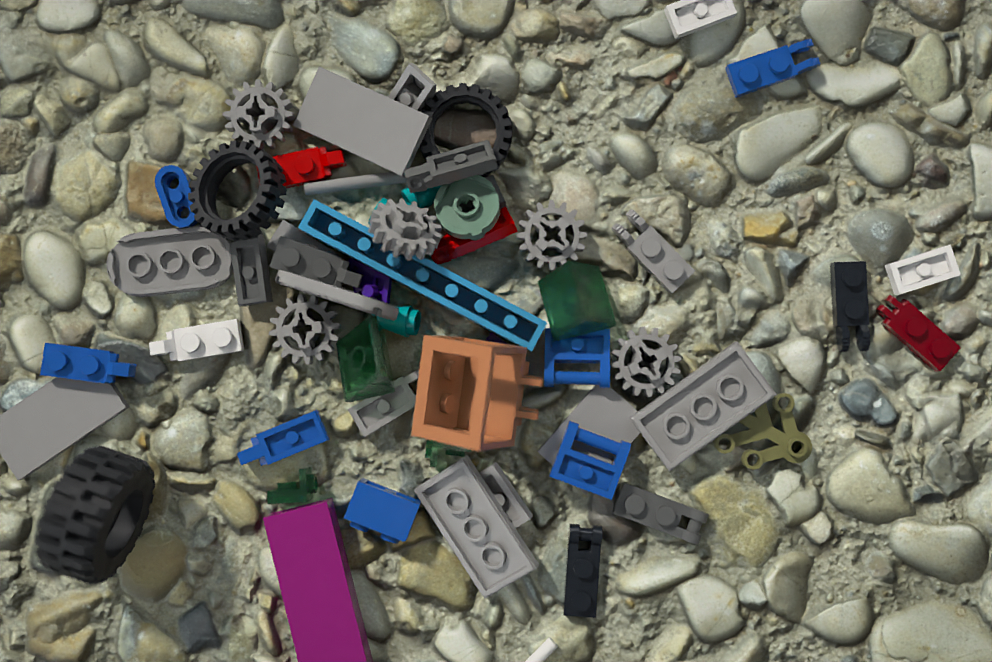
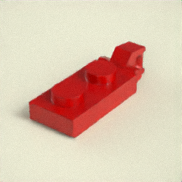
(308, 165)
(452, 247)

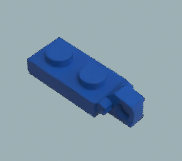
(83, 364)
(286, 439)

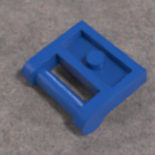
(585, 348)
(586, 470)

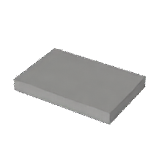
(601, 413)

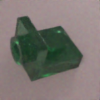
(433, 449)
(289, 492)

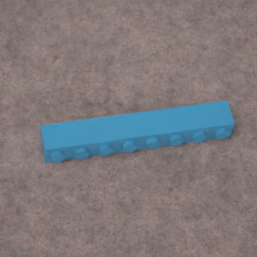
(424, 277)

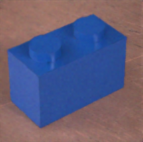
(382, 511)

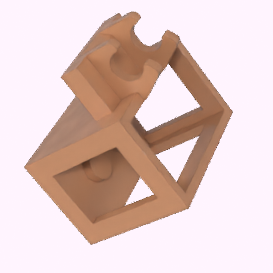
(471, 392)

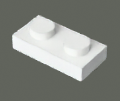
(694, 15)
(922, 270)

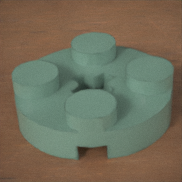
(474, 223)

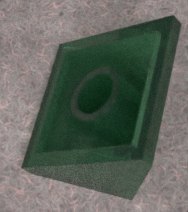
(576, 301)
(365, 362)

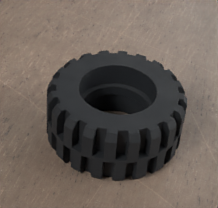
(95, 514)

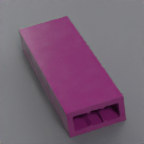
(317, 584)

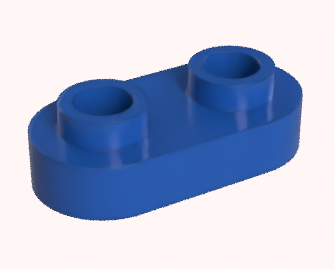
(175, 199)

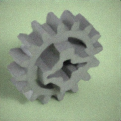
(249, 104)
(540, 224)
(404, 229)
(307, 342)
(652, 375)

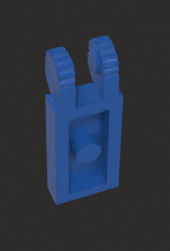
(769, 68)

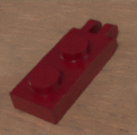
(918, 333)

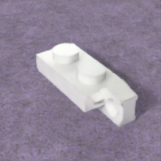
(200, 341)

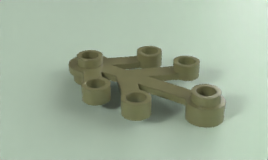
(761, 428)

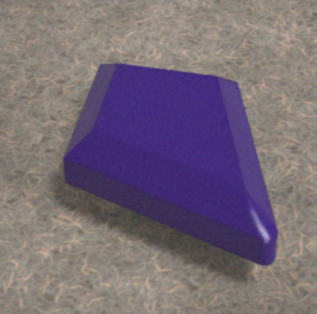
(374, 284)

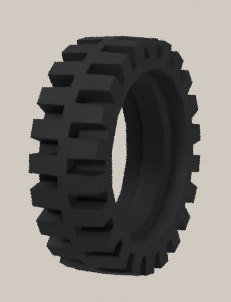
(474, 96)
(213, 174)

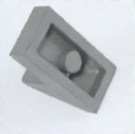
(413, 88)

